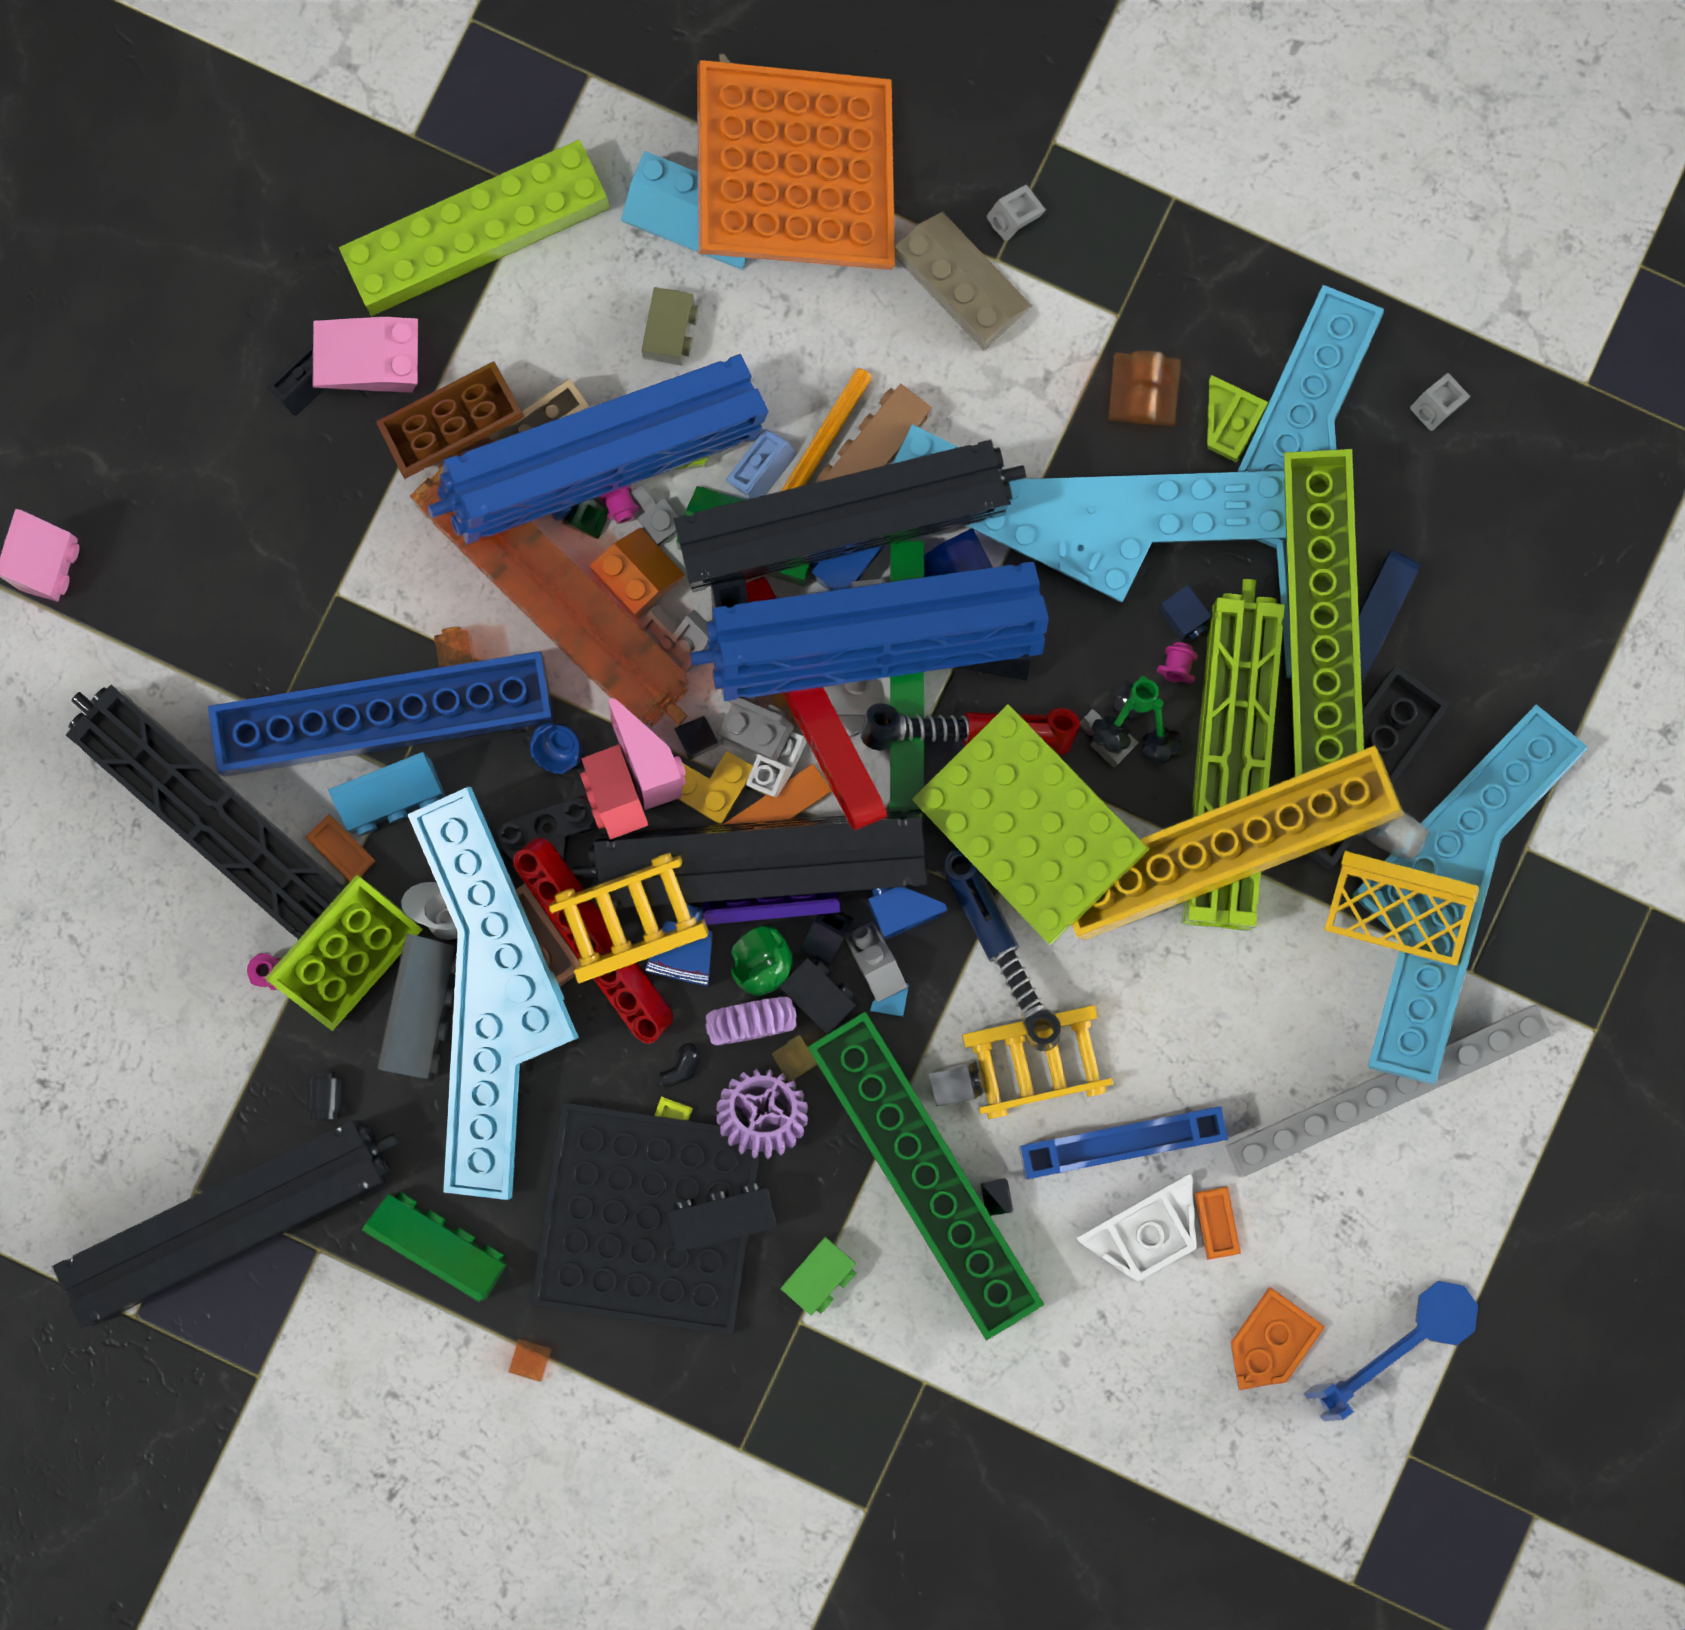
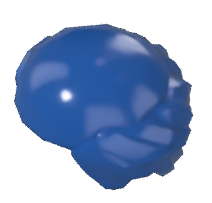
(556, 747)

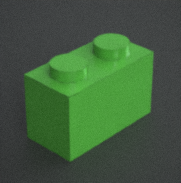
(819, 1276)

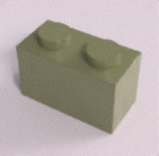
(669, 325)

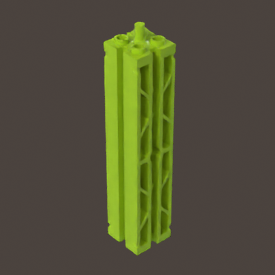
(1236, 733)

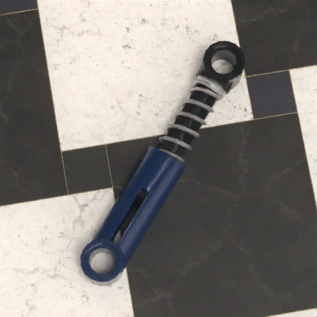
(1000, 948)

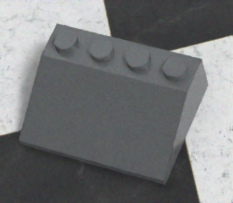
(419, 1008)

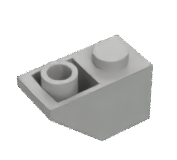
(875, 961)

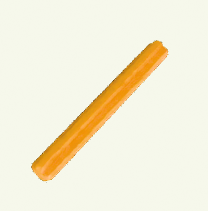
(829, 429)

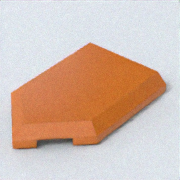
(1272, 1341)

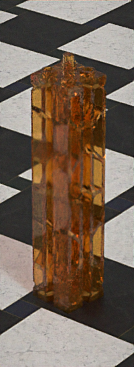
(571, 613)

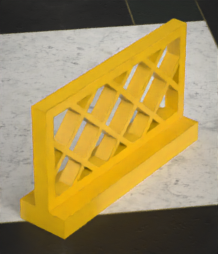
(1407, 879)

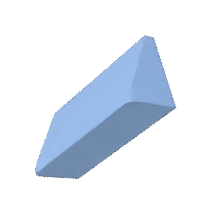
(762, 465)

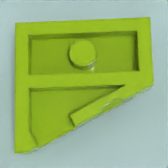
(1231, 418)

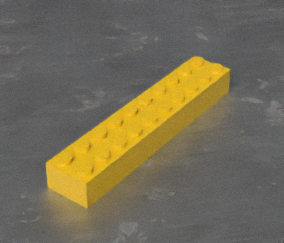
(1248, 839)

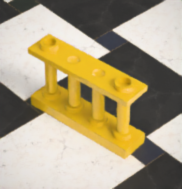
(623, 951)
(1014, 1037)

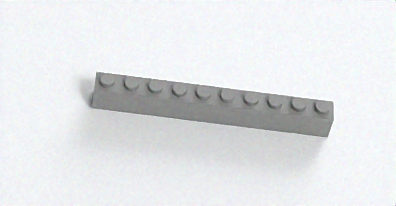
(1384, 1093)

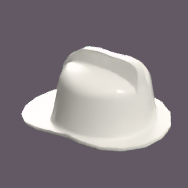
(427, 906)

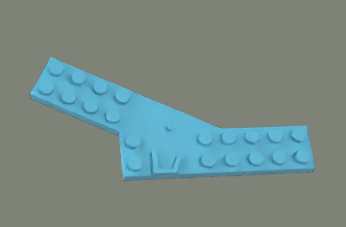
(1310, 398)
(1461, 847)

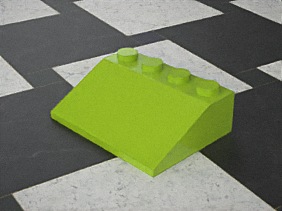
(343, 953)

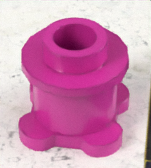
(620, 505)
(1178, 663)
(254, 969)

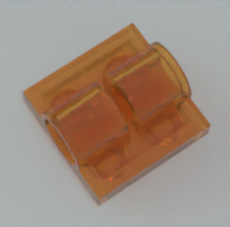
(1144, 388)

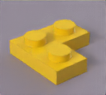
(718, 794)

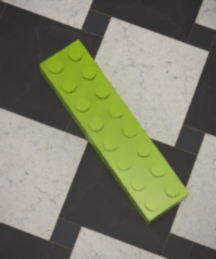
(475, 227)

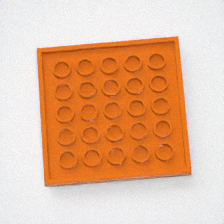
(795, 166)

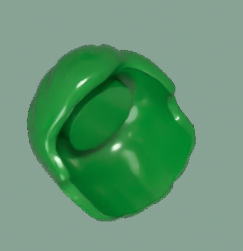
(761, 961)

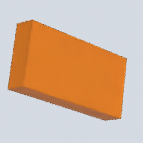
(340, 848)
(1217, 1223)

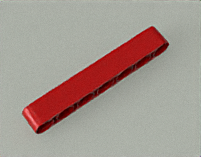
(626, 987)

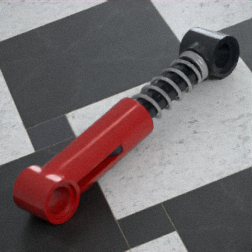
(885, 726)

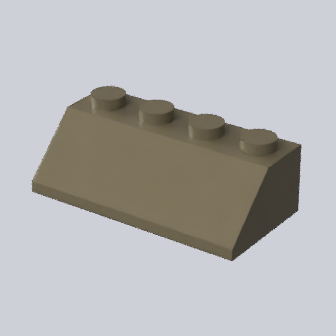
(961, 279)

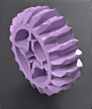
(751, 1020)
(742, 1098)

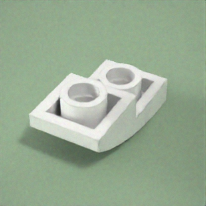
(772, 776)

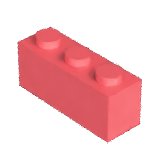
(612, 792)

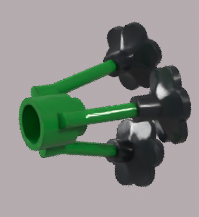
(1131, 700)

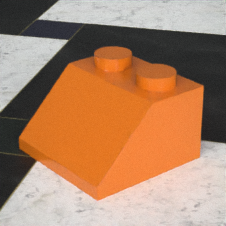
(636, 572)

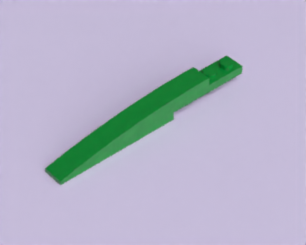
(906, 695)

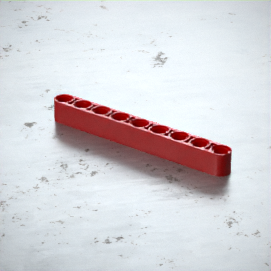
(830, 742)

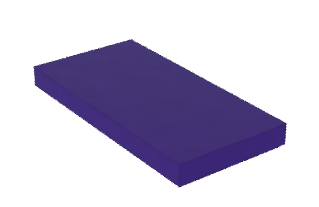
(769, 907)

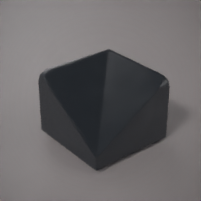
(696, 737)
(997, 1197)

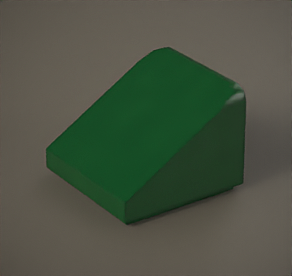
(587, 518)

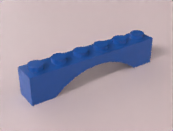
(1123, 1142)

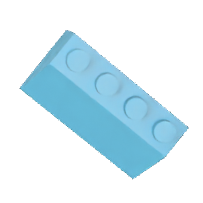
(666, 203)

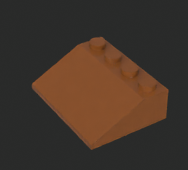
(449, 419)

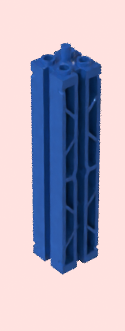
(599, 449)
(875, 631)

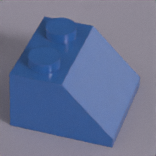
(902, 910)

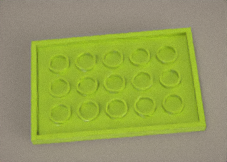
(1030, 824)

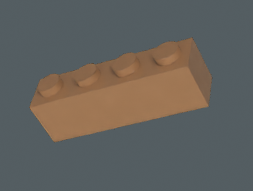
(880, 434)

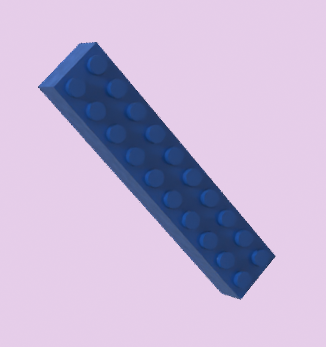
(380, 714)

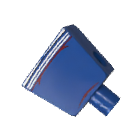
(687, 962)

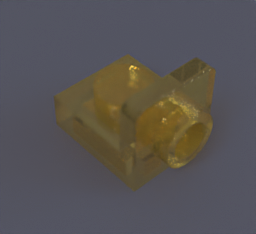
(794, 1058)

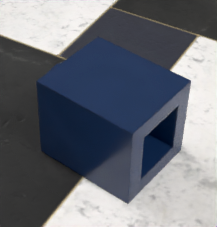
(1185, 613)

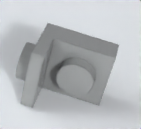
(1015, 212)
(1439, 402)

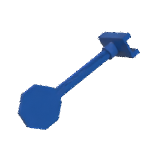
(1443, 1315)

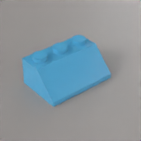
(387, 794)

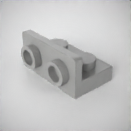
(756, 727)

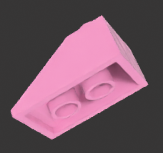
(366, 354)
(37, 556)
(649, 759)

